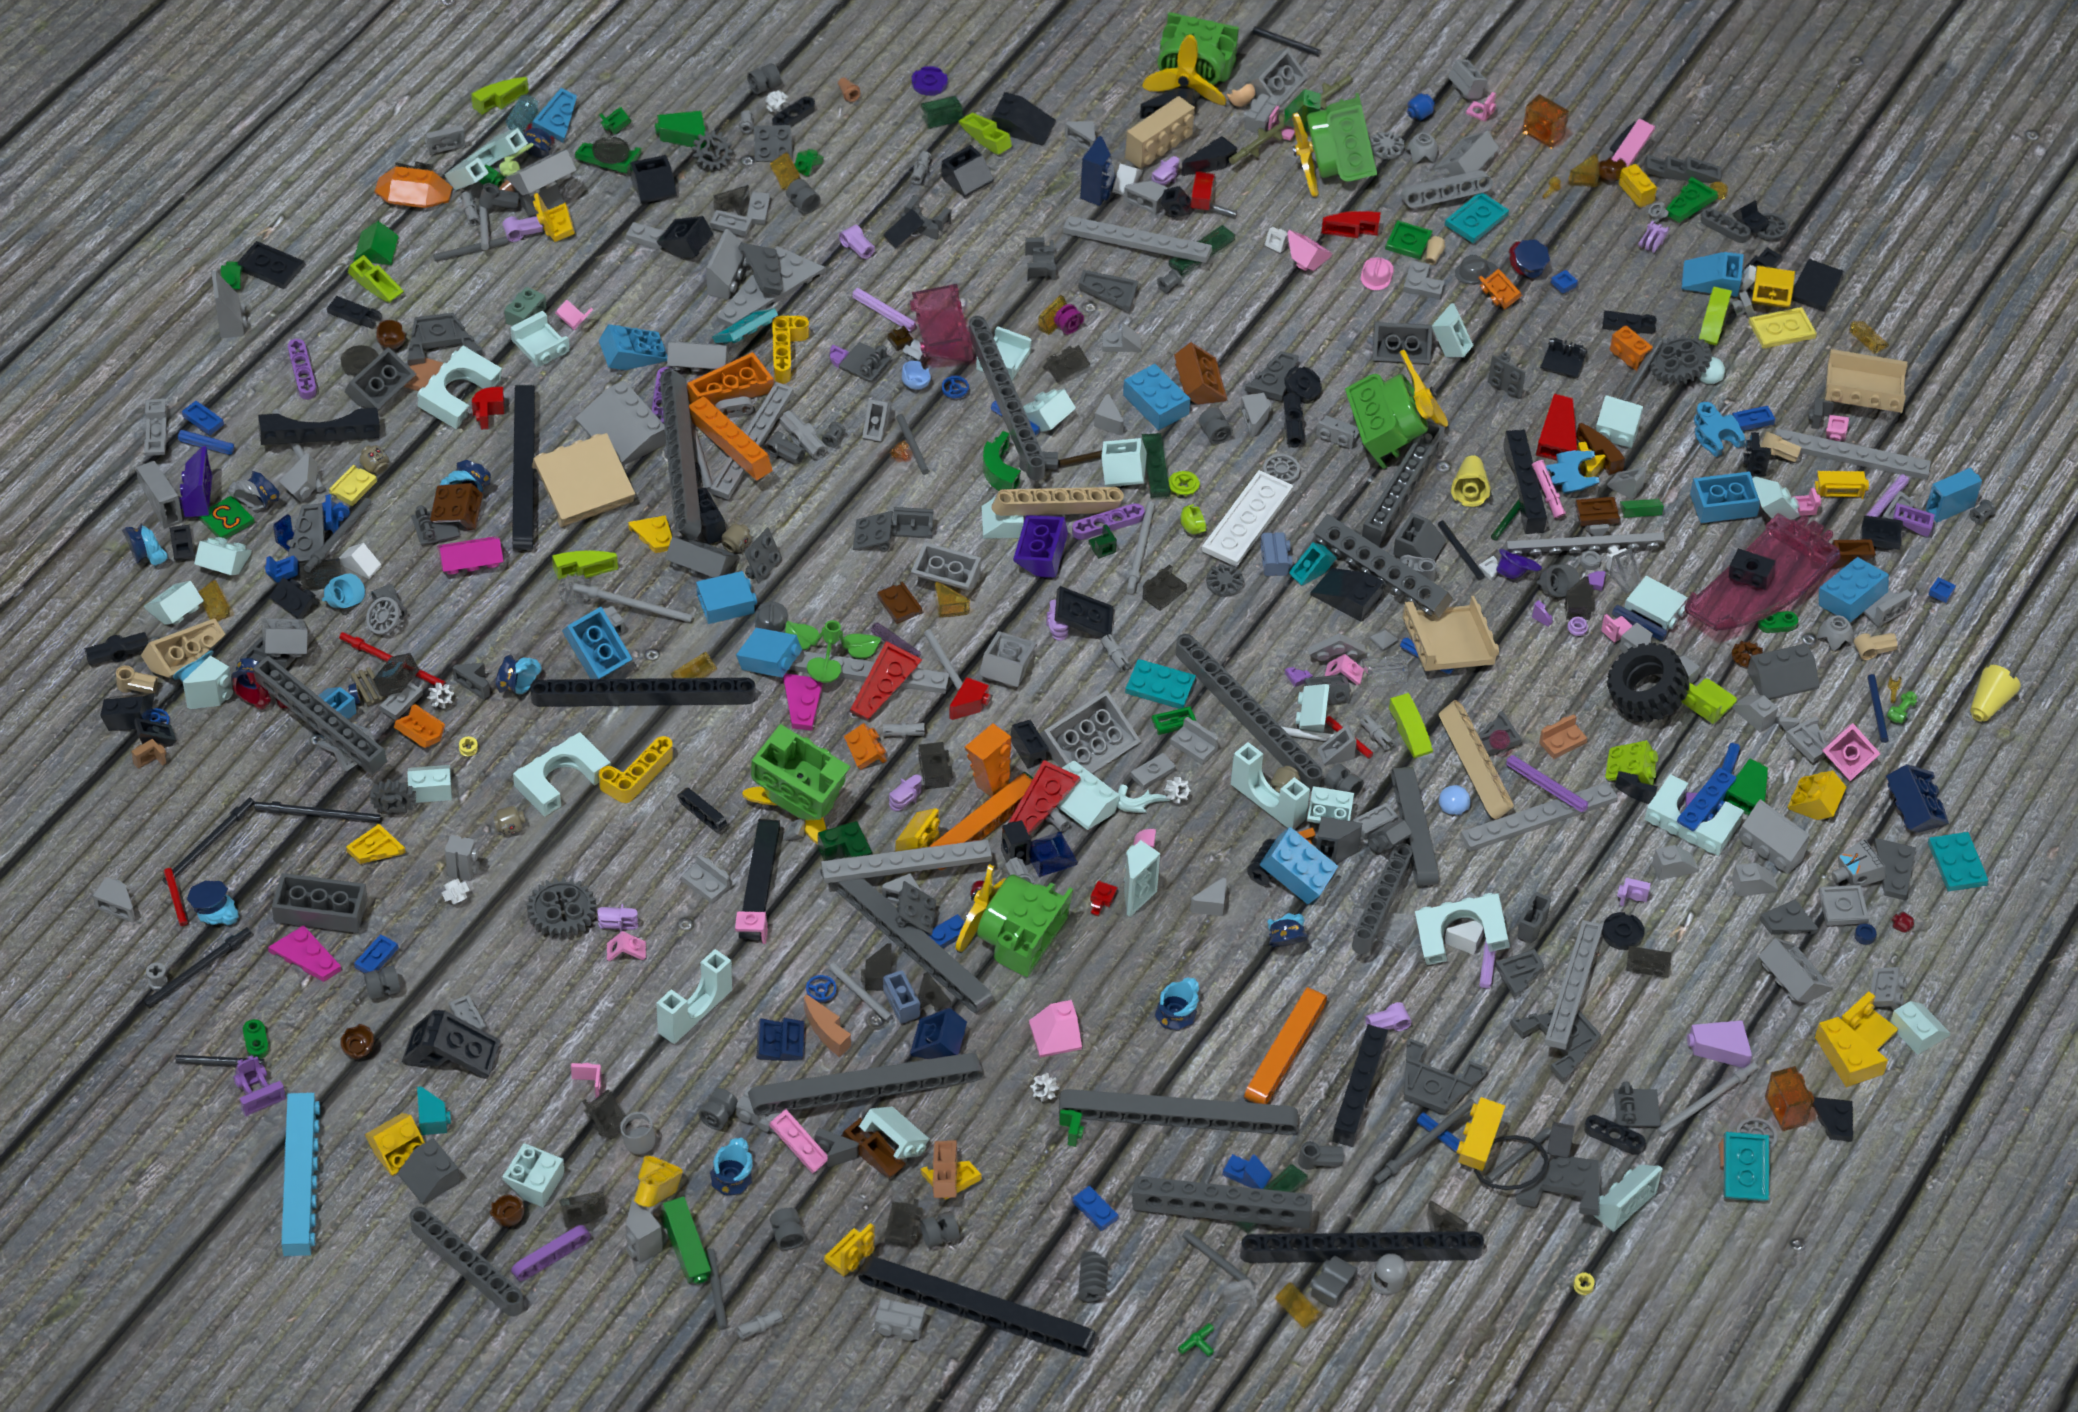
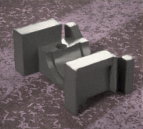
(930, 227)
(1043, 258)

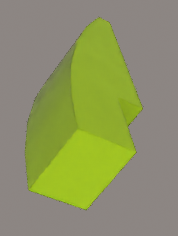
(499, 94)
(986, 133)
(375, 279)
(1715, 315)
(584, 562)
(1410, 725)

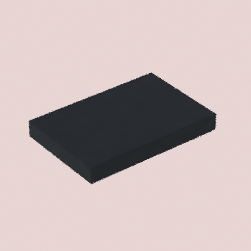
(270, 265)
(1816, 285)
(1083, 612)

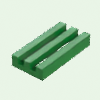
(1174, 723)

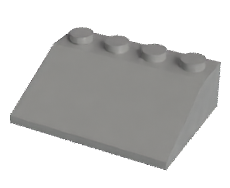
(626, 420)
(1090, 734)

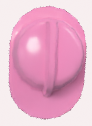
(1377, 273)

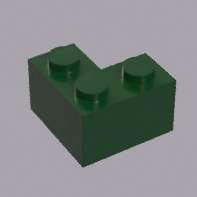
(843, 842)

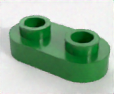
(1779, 622)
(255, 1037)

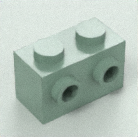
(524, 306)

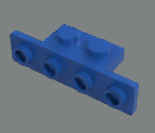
(1707, 801)

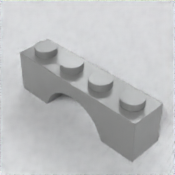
(1638, 634)

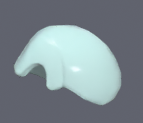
(1714, 373)

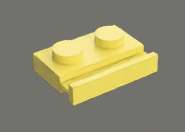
(352, 485)

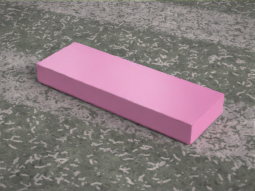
(1634, 142)
(799, 1141)

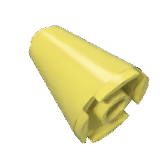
(1471, 483)
(1993, 692)

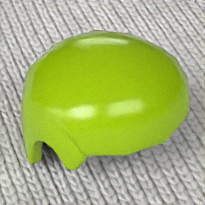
(1192, 520)

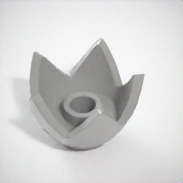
(1422, 145)
(1837, 630)

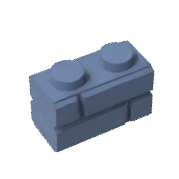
(1275, 554)
(901, 996)

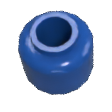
(1420, 106)

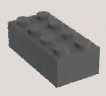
(319, 902)

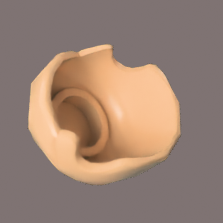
(1243, 96)

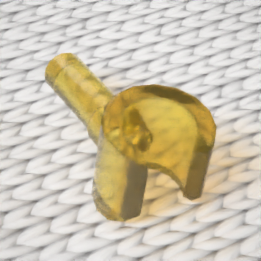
(1555, 185)
(1894, 686)

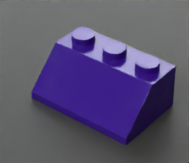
(196, 485)
(1041, 544)

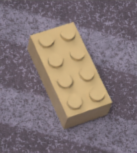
(1159, 132)

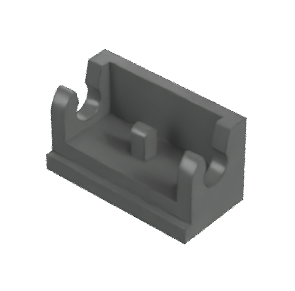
(912, 522)

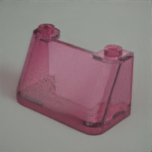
(942, 323)

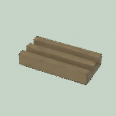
(363, 675)

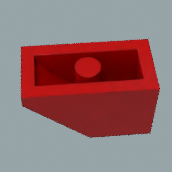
(969, 699)

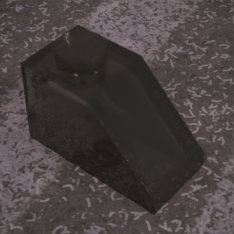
(876, 968)

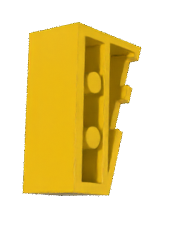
(1849, 1052)
(1480, 1133)

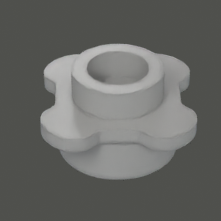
(1655, 208)

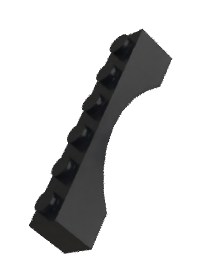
(278, 429)
(1531, 502)
(1359, 1085)

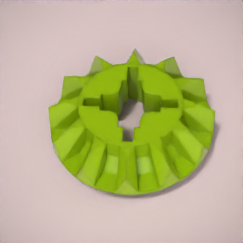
(1185, 478)

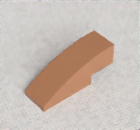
(827, 1026)
(945, 1169)

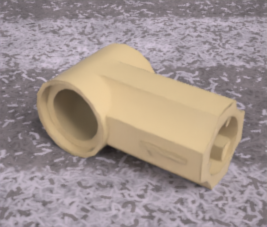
(1780, 447)
(1870, 646)
(128, 680)

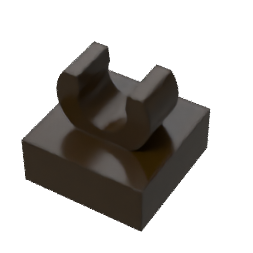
(900, 338)

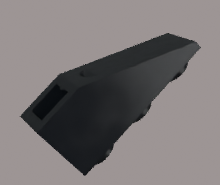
(1154, 104)
(1210, 158)
(711, 518)

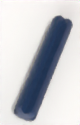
(1632, 618)

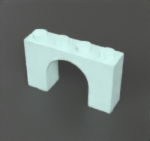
(473, 168)
(461, 366)
(574, 753)
(1247, 777)
(1709, 835)
(1434, 921)
(679, 1015)

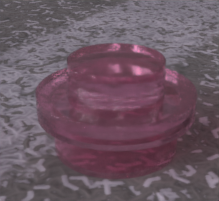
(1499, 739)

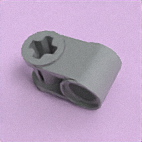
(1424, 566)

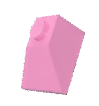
(1306, 251)
(1850, 751)
(1056, 1029)

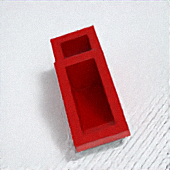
(1202, 190)
(1351, 224)

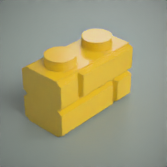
(1637, 185)

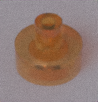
(900, 449)

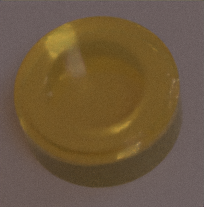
(1721, 188)

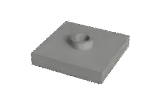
(1843, 905)

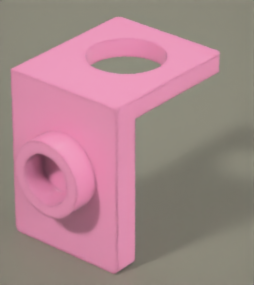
(1488, 108)
(1288, 132)
(571, 314)
(1615, 628)
(1346, 667)
(752, 923)
(628, 944)
(587, 1072)

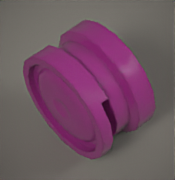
(1068, 319)

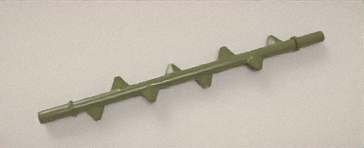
(1275, 132)

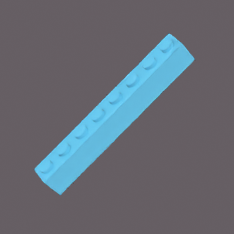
(299, 1174)

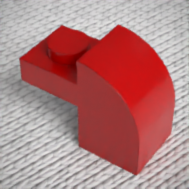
(487, 402)

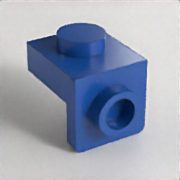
(281, 569)

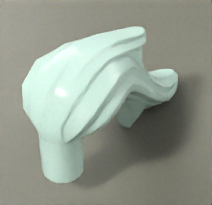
(1137, 804)

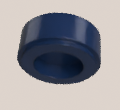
(353, 690)
(1865, 934)

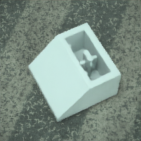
(1452, 333)
(1049, 409)
(1124, 462)
(222, 556)
(1330, 804)
(534, 1174)

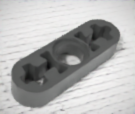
(1740, 233)

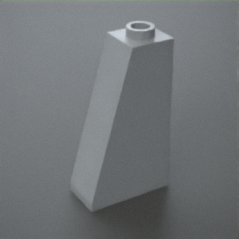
(160, 494)

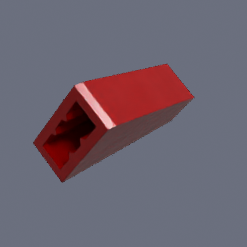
(1559, 429)

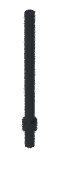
(277, 808)
(235, 815)
(230, 944)

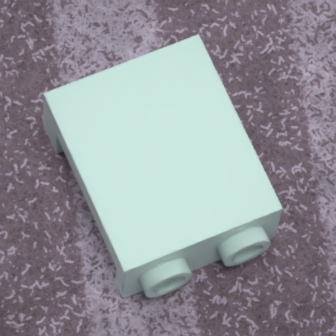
(539, 339)
(1013, 350)
(1657, 602)
(897, 1127)

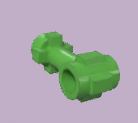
(1898, 713)

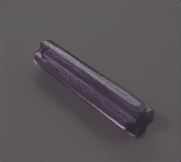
(886, 635)

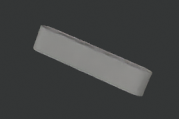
(1455, 190)

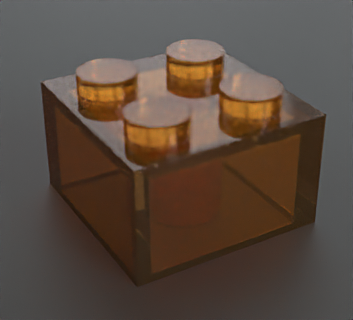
(1545, 121)
(1789, 1098)

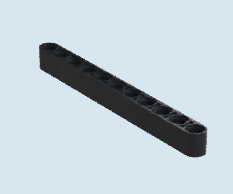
(522, 467)
(642, 692)
(1351, 1245)
(978, 1306)

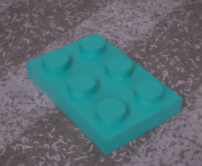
(1476, 217)
(746, 325)
(1160, 684)
(1958, 861)
(1746, 1166)

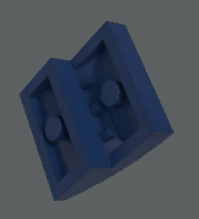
(780, 1039)

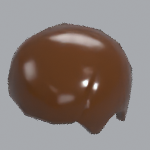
(1610, 169)
(390, 334)
(357, 1041)
(507, 1210)

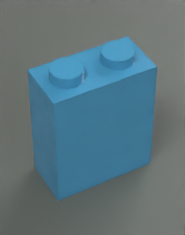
(1953, 494)
(726, 597)
(769, 652)

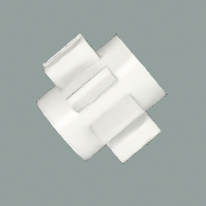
(777, 102)
(443, 699)
(1177, 790)
(455, 891)
(1049, 1084)

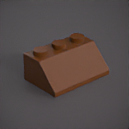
(1200, 375)

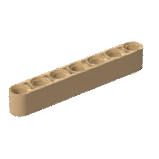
(1056, 501)
(1476, 760)

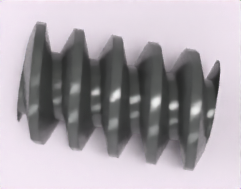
(1092, 1276)

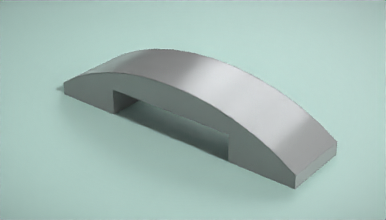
(155, 427)

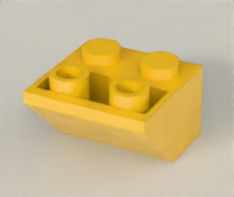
(1773, 287)
(1817, 795)
(920, 831)
(395, 1141)

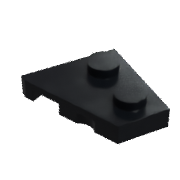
(1835, 1117)

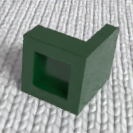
(1103, 544)

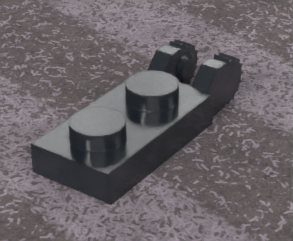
(354, 312)
(1637, 323)

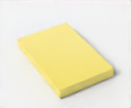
(1782, 327)

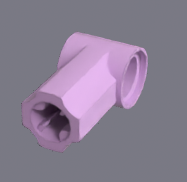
(517, 228)
(854, 238)
(1393, 1017)

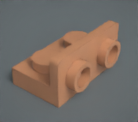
(1562, 737)

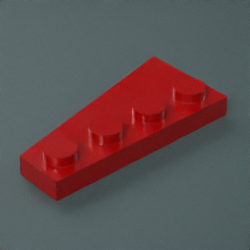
(885, 677)
(1044, 794)

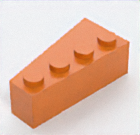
(736, 379)
(990, 759)

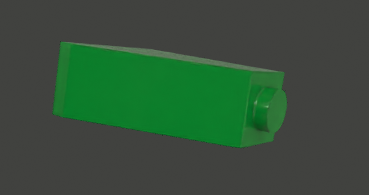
(1303, 104)
(681, 128)
(1748, 786)

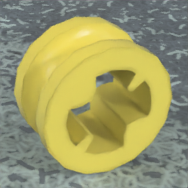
(473, 744)
(1584, 1277)

